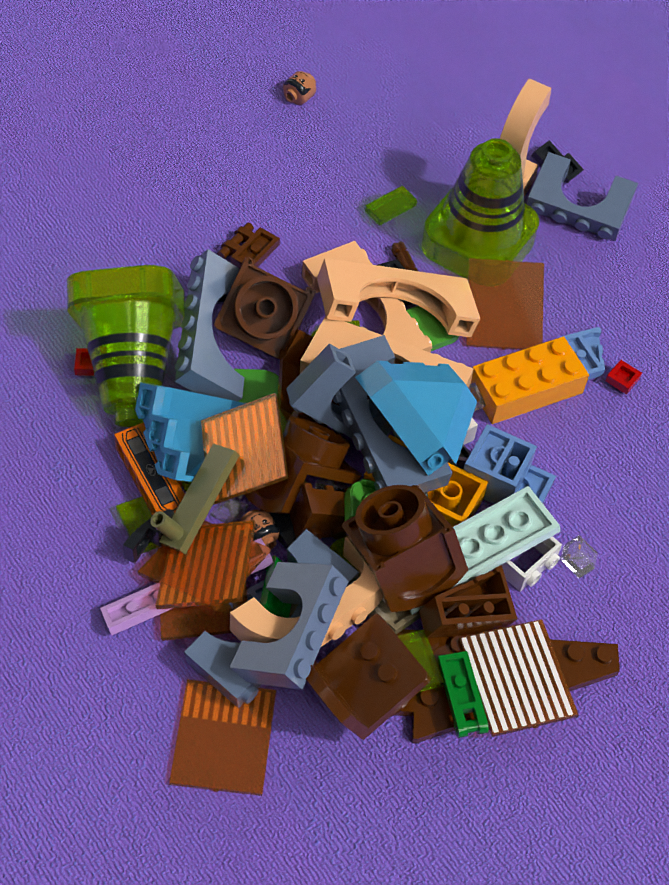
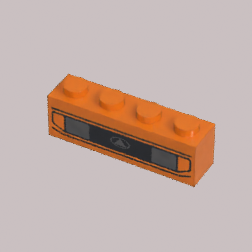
(157, 490)

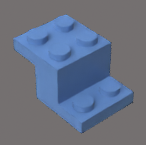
(507, 466)

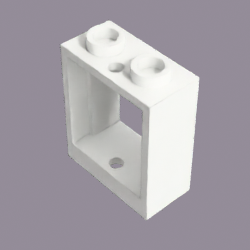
(550, 549)

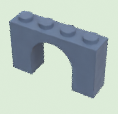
(601, 219)
(318, 384)
(290, 658)

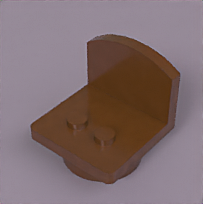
(263, 309)
(308, 451)
(406, 546)
(368, 677)

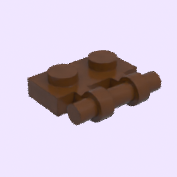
(256, 245)

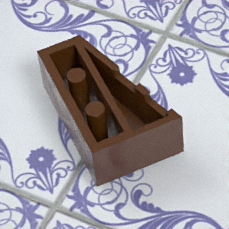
(319, 512)
(470, 607)

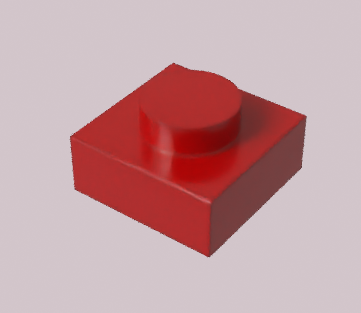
(82, 363)
(623, 377)

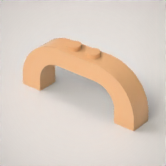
(521, 123)
(359, 599)

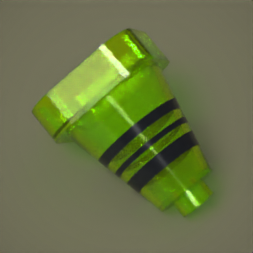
(482, 212)
(127, 329)

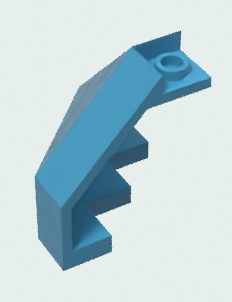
(424, 406)
(175, 427)

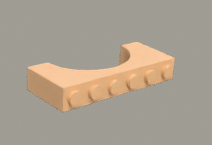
(445, 297)
(392, 311)
(345, 334)

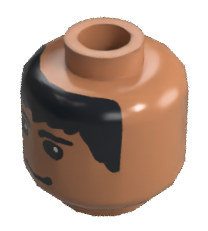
(299, 87)
(265, 527)

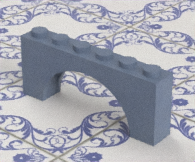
(199, 360)
(383, 458)
(214, 656)

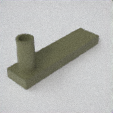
(198, 500)

